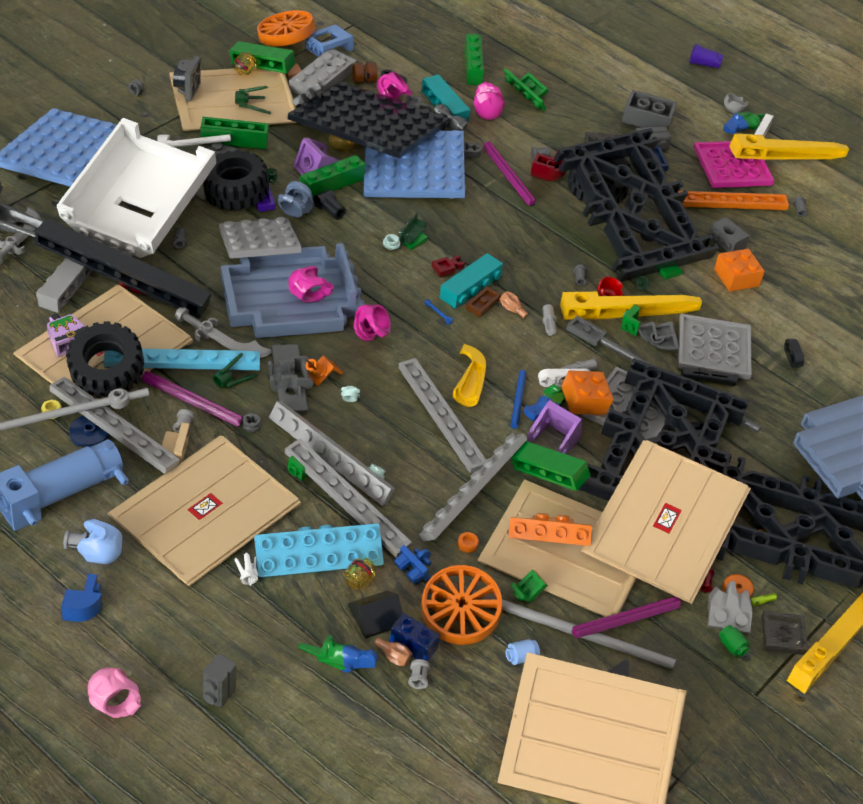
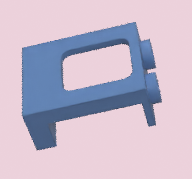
(338, 38)

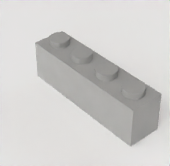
(62, 285)

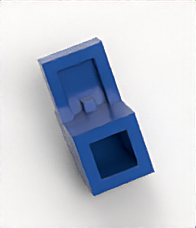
(84, 604)

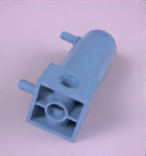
(28, 492)

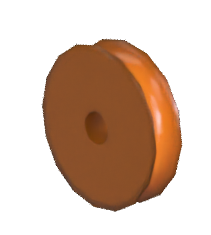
(741, 582)

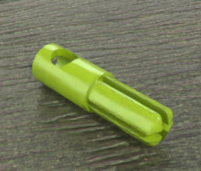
(763, 599)

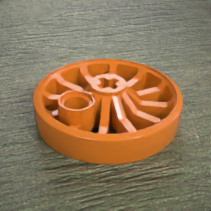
(286, 28)
(470, 603)

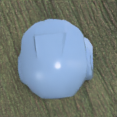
(102, 545)

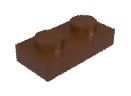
(483, 301)

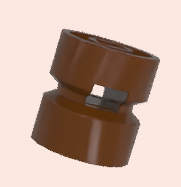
(364, 72)

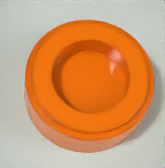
(468, 542)

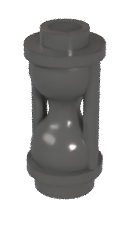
(456, 122)

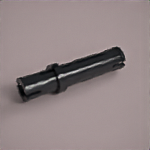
(709, 376)

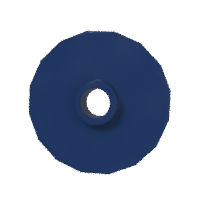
(86, 433)

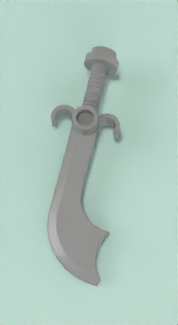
(11, 243)
(207, 331)

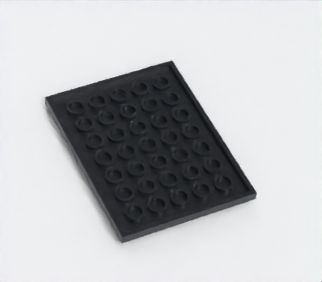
(369, 119)

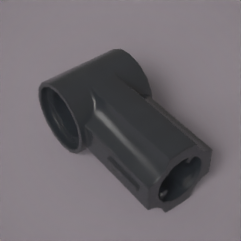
(327, 201)

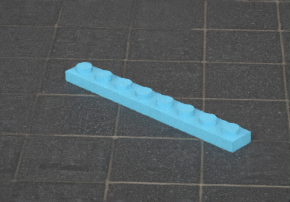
(191, 359)

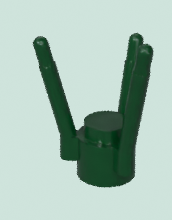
(243, 97)
(224, 376)

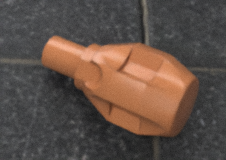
(512, 303)
(395, 651)

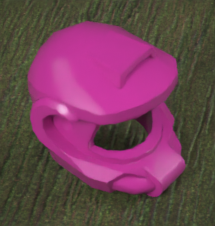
(392, 86)
(488, 101)
(306, 278)
(371, 321)

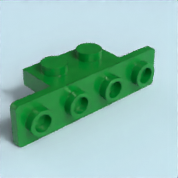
(530, 87)

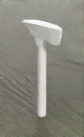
(195, 141)

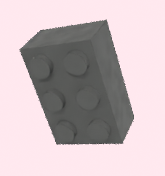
(648, 110)

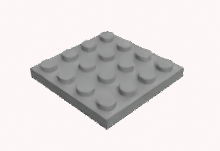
(259, 238)
(714, 345)
(622, 393)

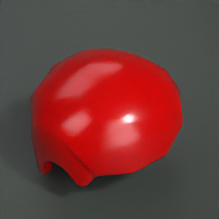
(610, 287)

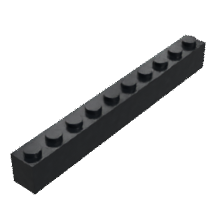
(122, 267)

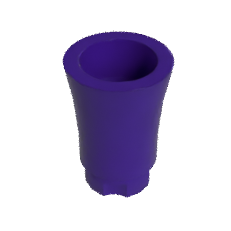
(705, 57)

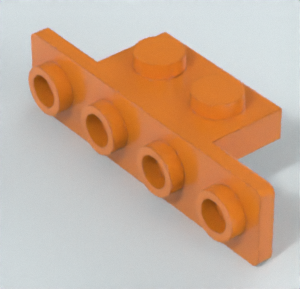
(550, 529)

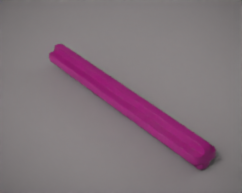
(509, 173)
(192, 398)
(626, 617)

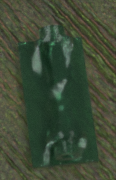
(412, 230)

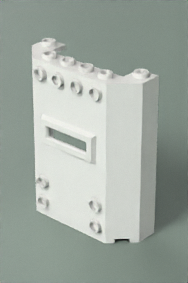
(140, 174)

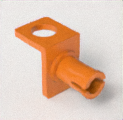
(321, 369)

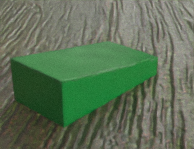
(419, 241)
(670, 272)

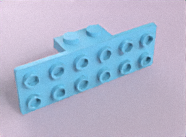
(317, 549)

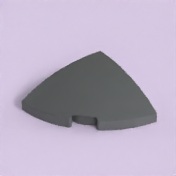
(659, 335)

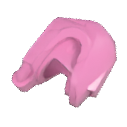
(107, 684)

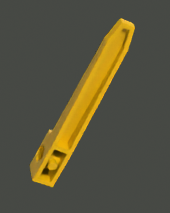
(757, 147)
(591, 306)
(827, 649)

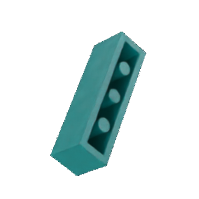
(440, 92)
(471, 280)

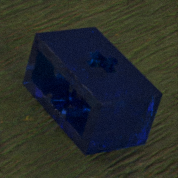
(417, 637)

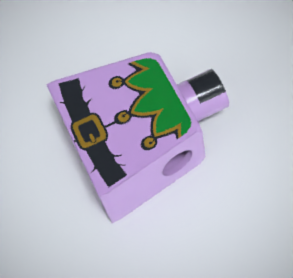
(62, 330)

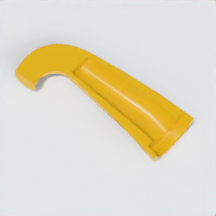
(470, 386)

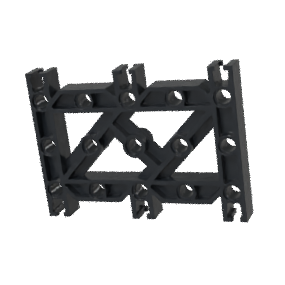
(679, 242)
(667, 391)
(783, 542)

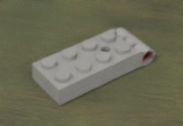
(328, 68)

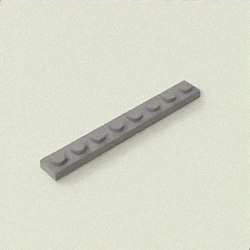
(442, 415)
(117, 426)
(332, 453)
(470, 489)
(347, 496)

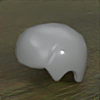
(734, 104)

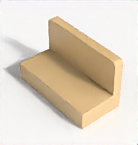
(177, 442)

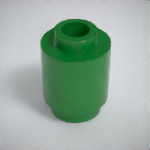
(734, 641)

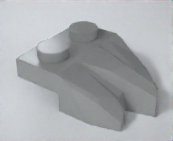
(729, 609)

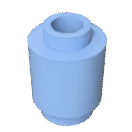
(517, 651)

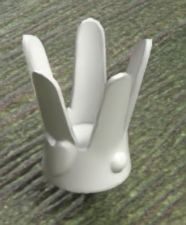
(250, 573)

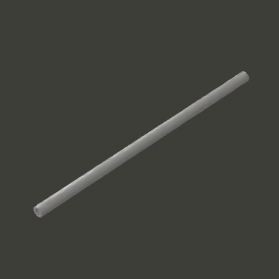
(565, 626)

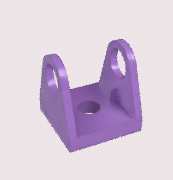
(311, 157)
(562, 421)

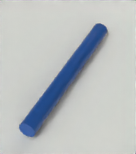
(518, 399)

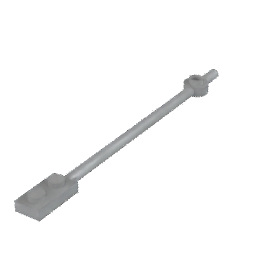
(117, 399)

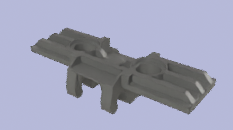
(283, 377)

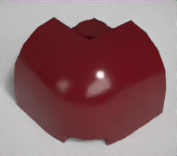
(546, 168)

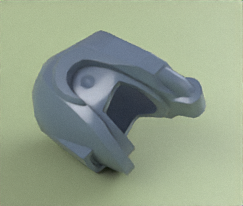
(296, 199)

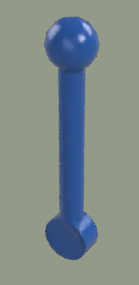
(449, 320)

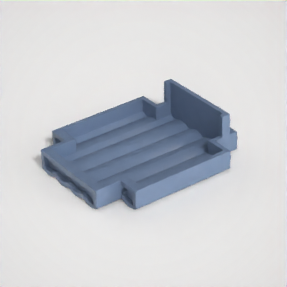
(260, 294)
(835, 445)

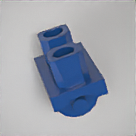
(417, 562)

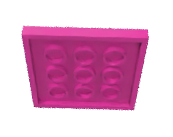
(727, 171)

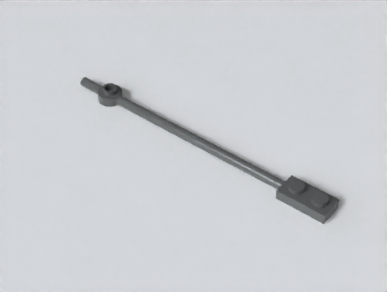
(595, 336)

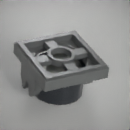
(188, 77)

